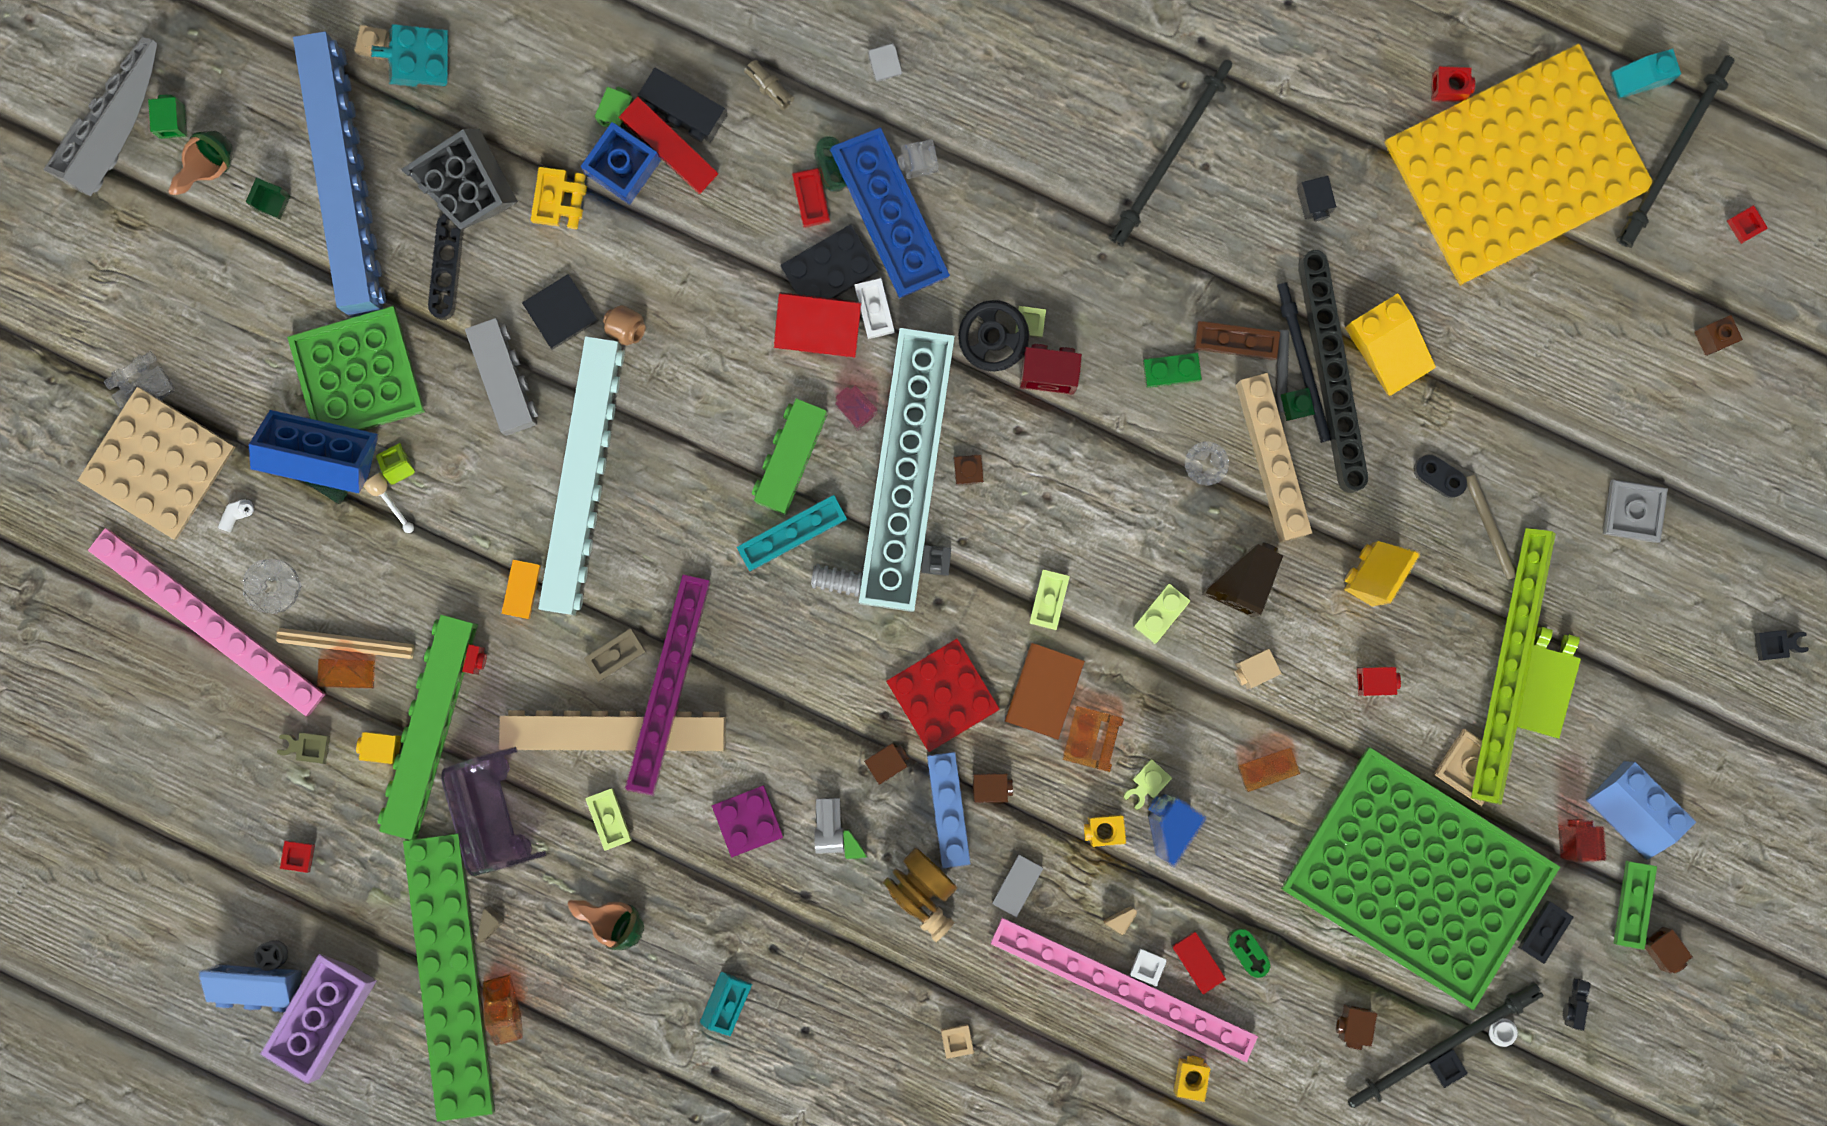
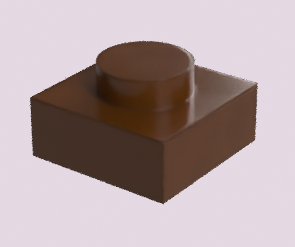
(968, 470)

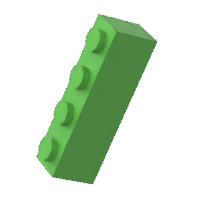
(790, 456)

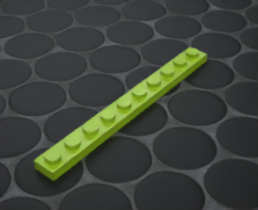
(1513, 666)

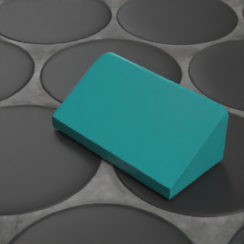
(725, 1004)

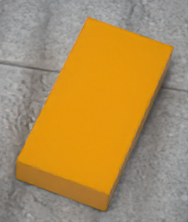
(521, 589)

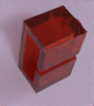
(1582, 841)

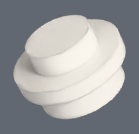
(1503, 1032)

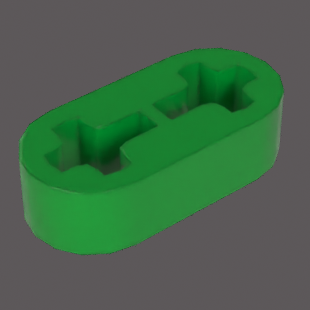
(1243, 957)

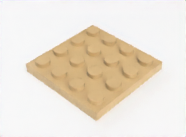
(156, 463)

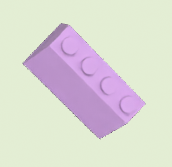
(318, 1018)

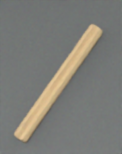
(345, 643)

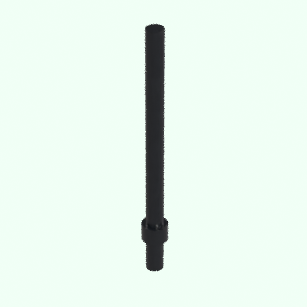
(1289, 310)

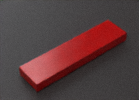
(668, 145)

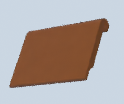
(1044, 691)

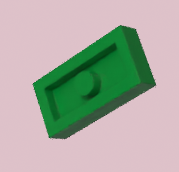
(1172, 370)

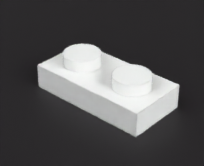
(874, 308)

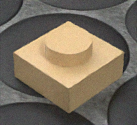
(370, 36)
(957, 1041)

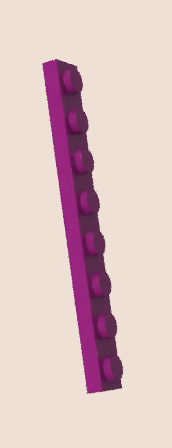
(667, 685)

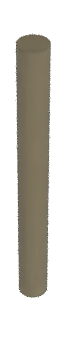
(1491, 527)

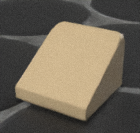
(1121, 920)

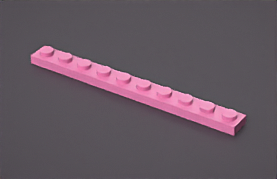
(206, 622)
(1124, 989)

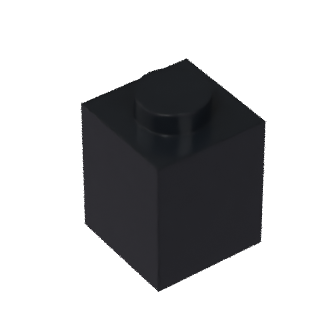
(1316, 198)

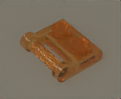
(1083, 737)

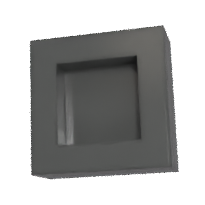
(936, 560)

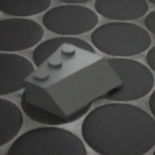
(463, 179)

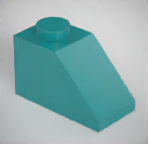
(1646, 74)

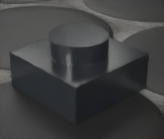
(1448, 1068)

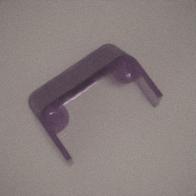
(482, 814)

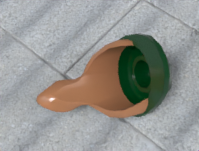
(203, 158)
(612, 923)

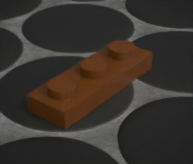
(1236, 340)

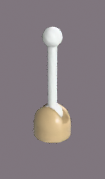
(377, 487)

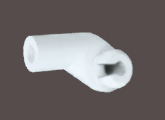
(235, 511)

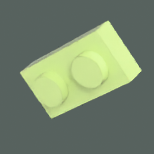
(1049, 599)
(1162, 613)
(608, 819)

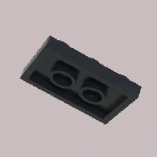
(830, 266)

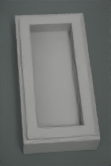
(1017, 885)

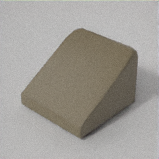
(489, 924)

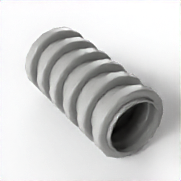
(836, 580)

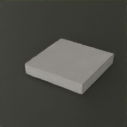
(1635, 511)

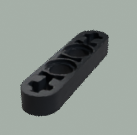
(442, 266)

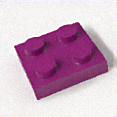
(747, 821)

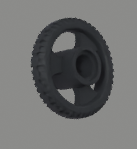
(987, 312)

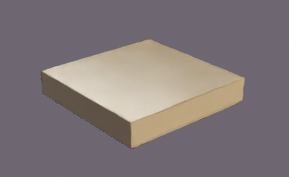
(1460, 764)

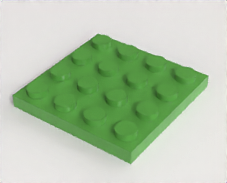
(357, 371)

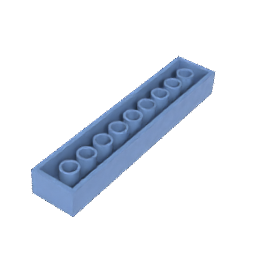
(339, 174)

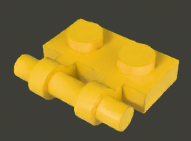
(549, 198)

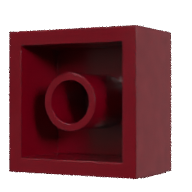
(1050, 369)

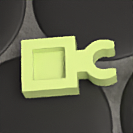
(1150, 781)

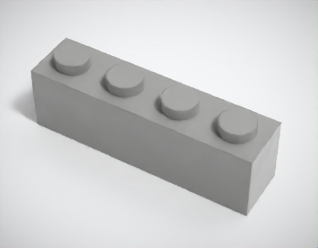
(501, 377)

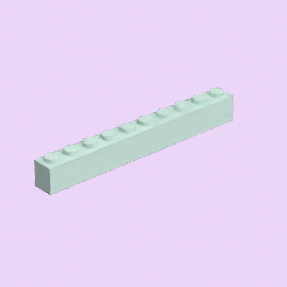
(580, 476)

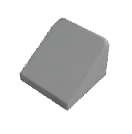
(884, 62)

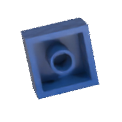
(620, 163)

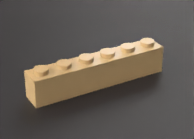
(1273, 457)

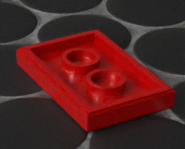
(817, 324)

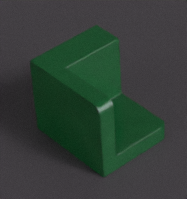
(268, 198)

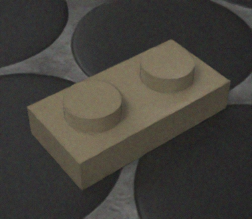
(614, 655)

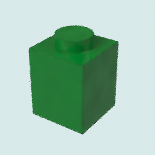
(167, 117)

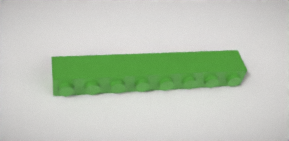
(427, 728)

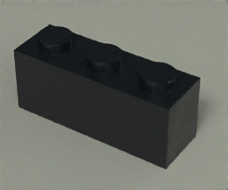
(682, 106)

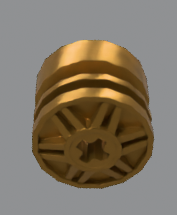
(919, 885)

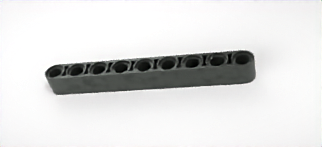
(1333, 358)

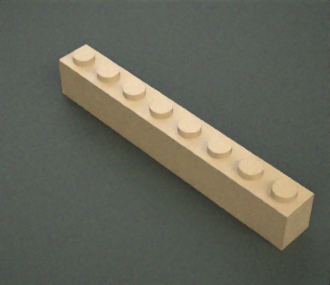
(606, 732)

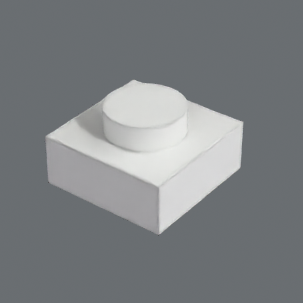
(1148, 967)

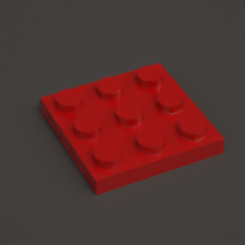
(942, 695)

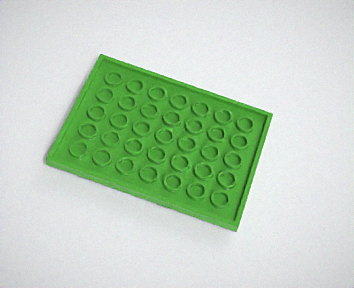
(1420, 878)

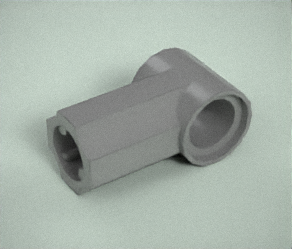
(828, 833)

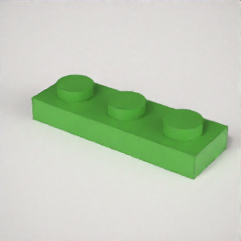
(1635, 905)

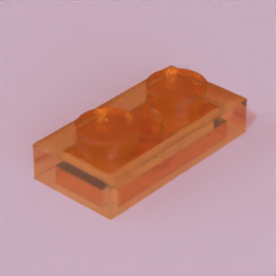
(1268, 769)

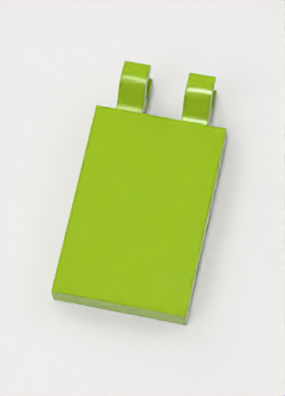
(1549, 684)

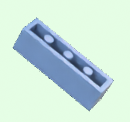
(948, 810)

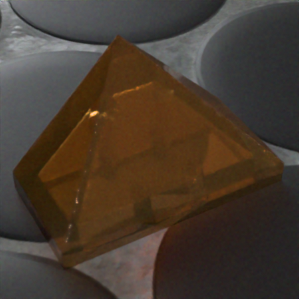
(345, 673)

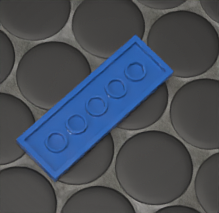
(889, 212)

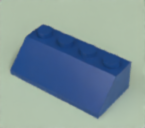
(312, 451)
(1172, 827)

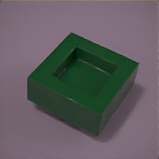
(1297, 404)

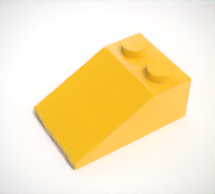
(1391, 344)
(1380, 572)

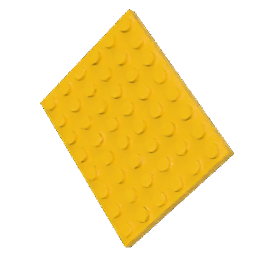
(1519, 164)

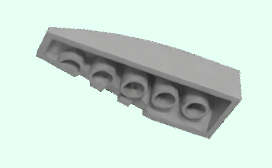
(96, 141)

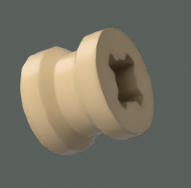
(937, 924)

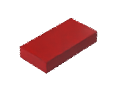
(811, 197)
(1198, 962)

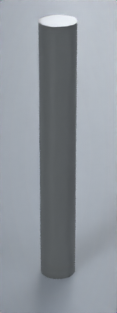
(1282, 368)

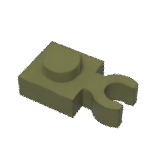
(308, 747)

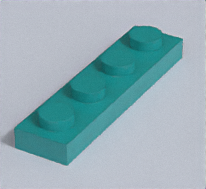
(791, 533)

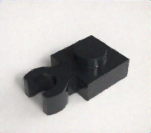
(1777, 644)
(1576, 1009)

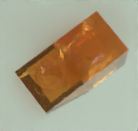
(502, 1010)

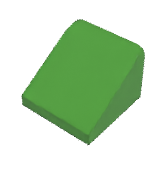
(852, 846)

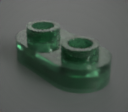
(827, 165)

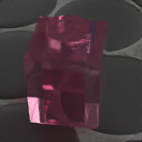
(855, 407)

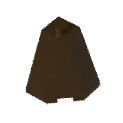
(1248, 581)

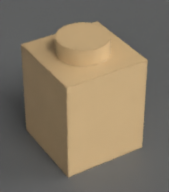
(1257, 669)

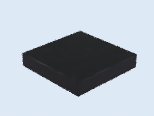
(560, 311)

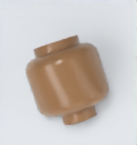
(624, 325)

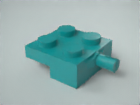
(415, 55)

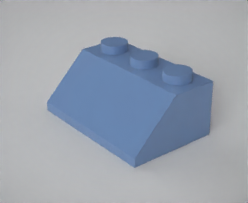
(1640, 810)
(250, 986)

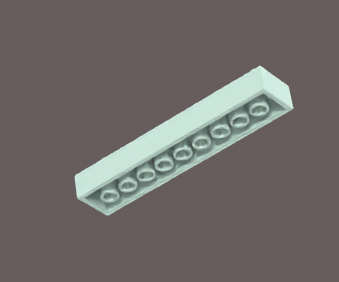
(906, 470)

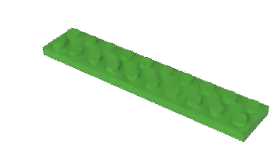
(448, 977)

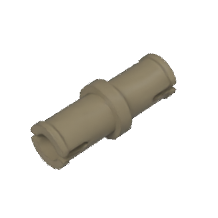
(769, 85)

